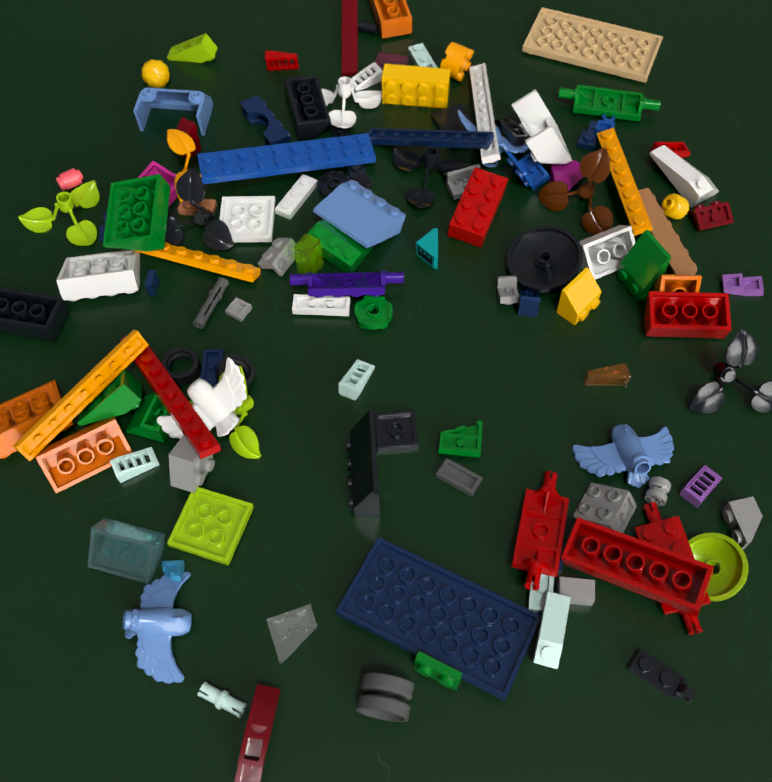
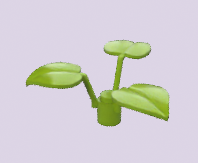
(80, 234)
(244, 438)

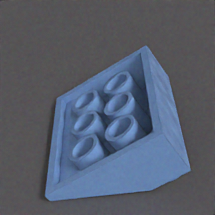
(360, 214)

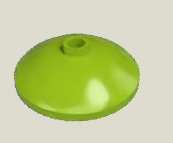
(728, 556)

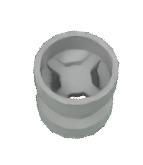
(657, 490)

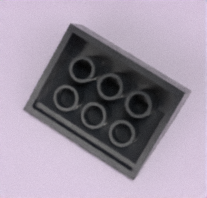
(364, 468)

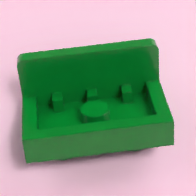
(437, 670)

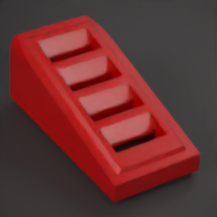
(273, 64)
(674, 146)

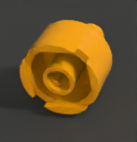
(457, 60)

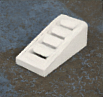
(371, 75)

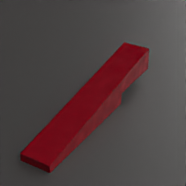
(349, 37)

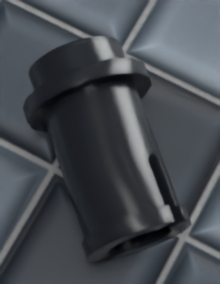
(367, 27)

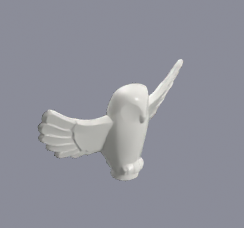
(213, 404)

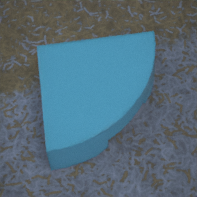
(173, 569)

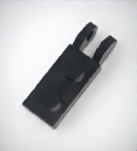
(512, 130)

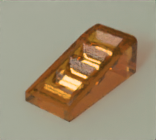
(609, 376)

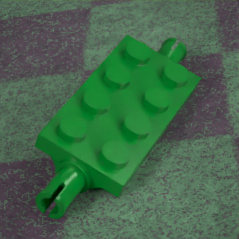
(612, 102)

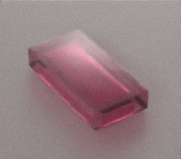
(387, 58)

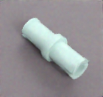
(222, 699)

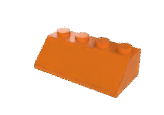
(83, 454)

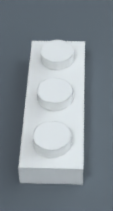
(296, 196)
(321, 306)

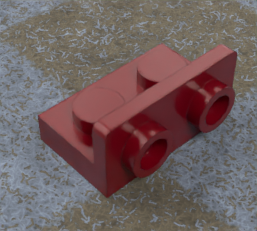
(712, 216)

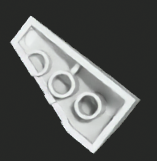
(685, 178)

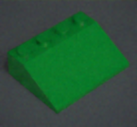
(137, 214)

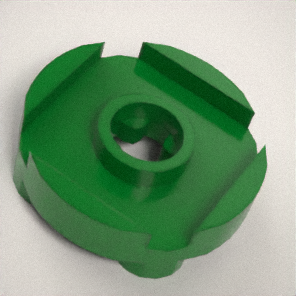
(373, 321)

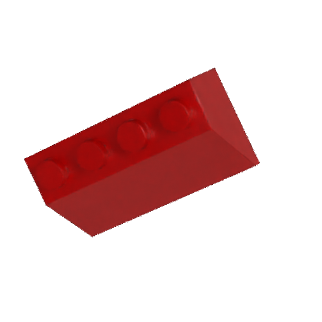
(687, 315)

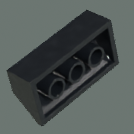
(306, 106)

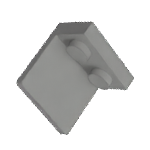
(606, 506)

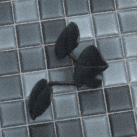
(407, 161)
(217, 232)
(740, 351)

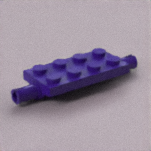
(343, 284)

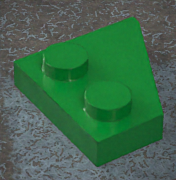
(462, 441)

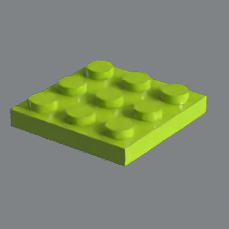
(211, 525)

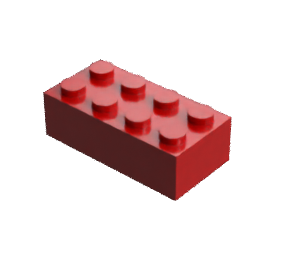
(477, 207)

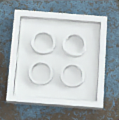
(249, 217)

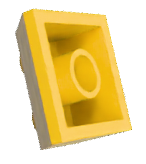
(579, 297)

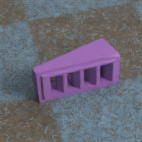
(691, 496)

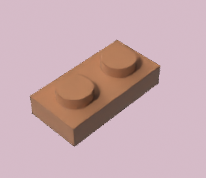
(186, 208)

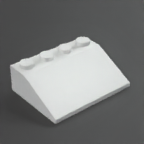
(99, 275)

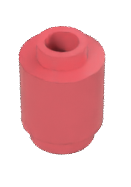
(69, 179)

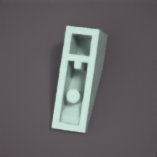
(551, 630)

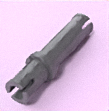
(219, 288)

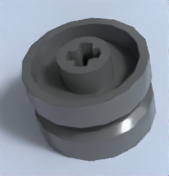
(385, 697)

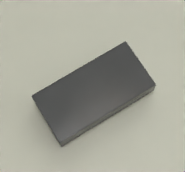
(459, 477)

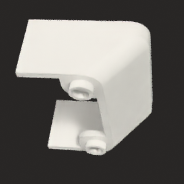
(545, 139)

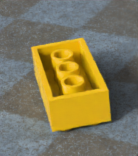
(415, 86)

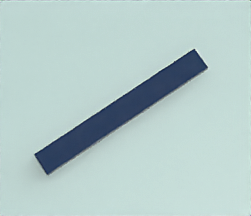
(431, 138)

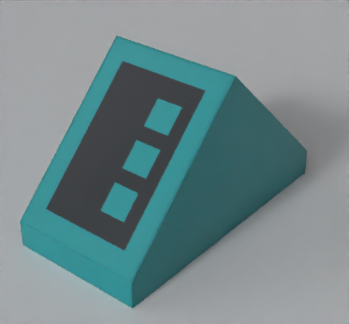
(428, 248)

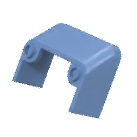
(173, 99)

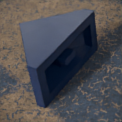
(528, 303)

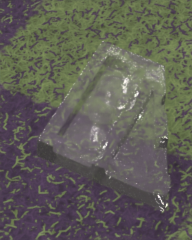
(291, 630)

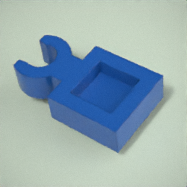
(604, 124)

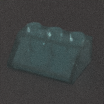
(125, 550)

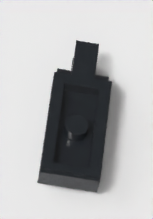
(661, 677)

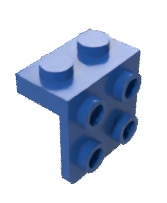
(530, 172)

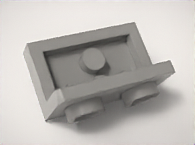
(458, 179)
(279, 256)

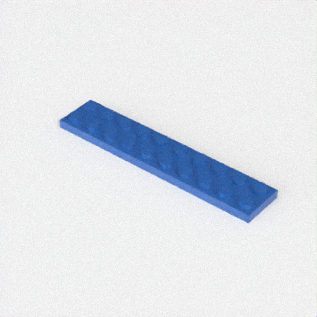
(285, 158)

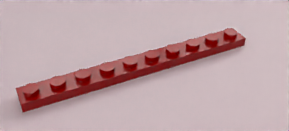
(176, 404)

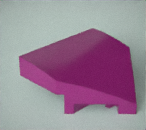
(567, 173)

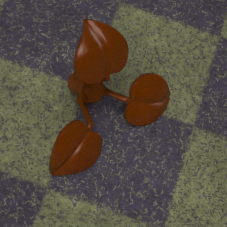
(596, 168)

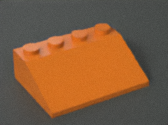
(24, 412)

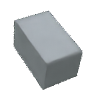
(580, 590)

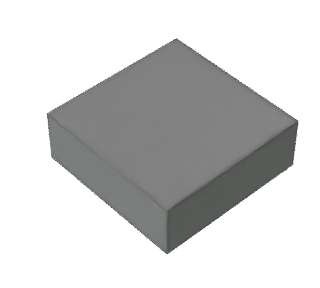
(238, 309)

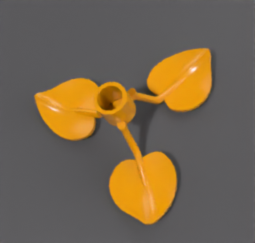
(181, 144)

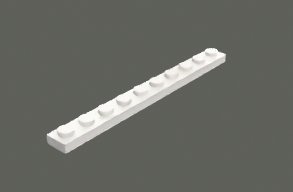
(484, 110)

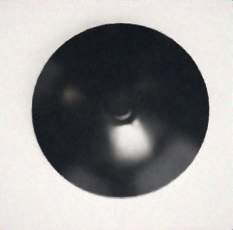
(545, 258)

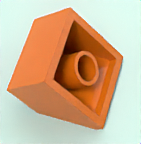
(678, 283)

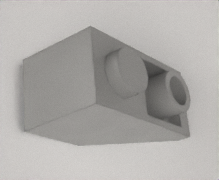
(743, 519)

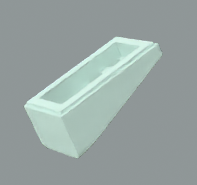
(351, 389)
(125, 460)

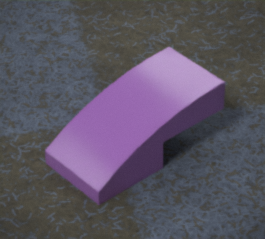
(742, 286)

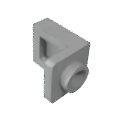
(507, 290)

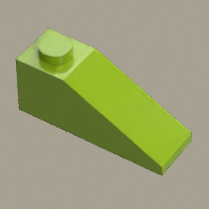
(194, 50)

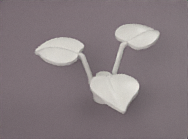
(366, 99)

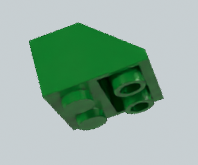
(145, 419)

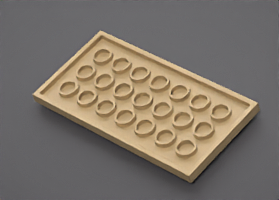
(593, 44)

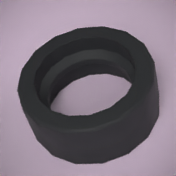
(182, 353)
(238, 360)

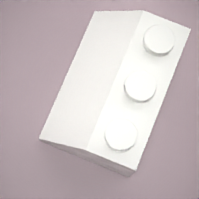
(606, 250)

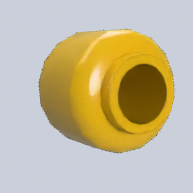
(675, 206)

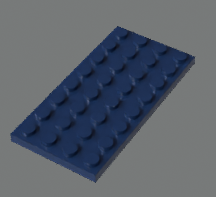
(441, 616)

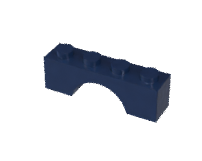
(257, 112)

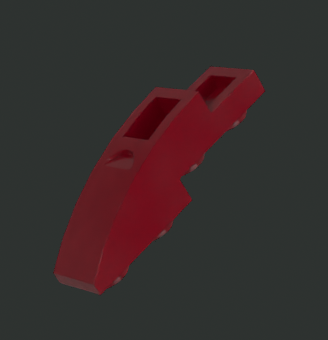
(257, 734)

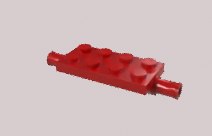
(541, 532)
(671, 536)

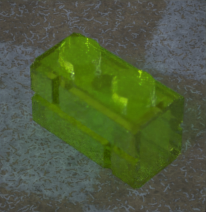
(308, 254)

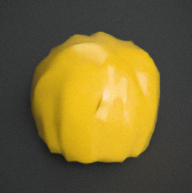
(155, 73)

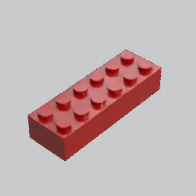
(638, 566)

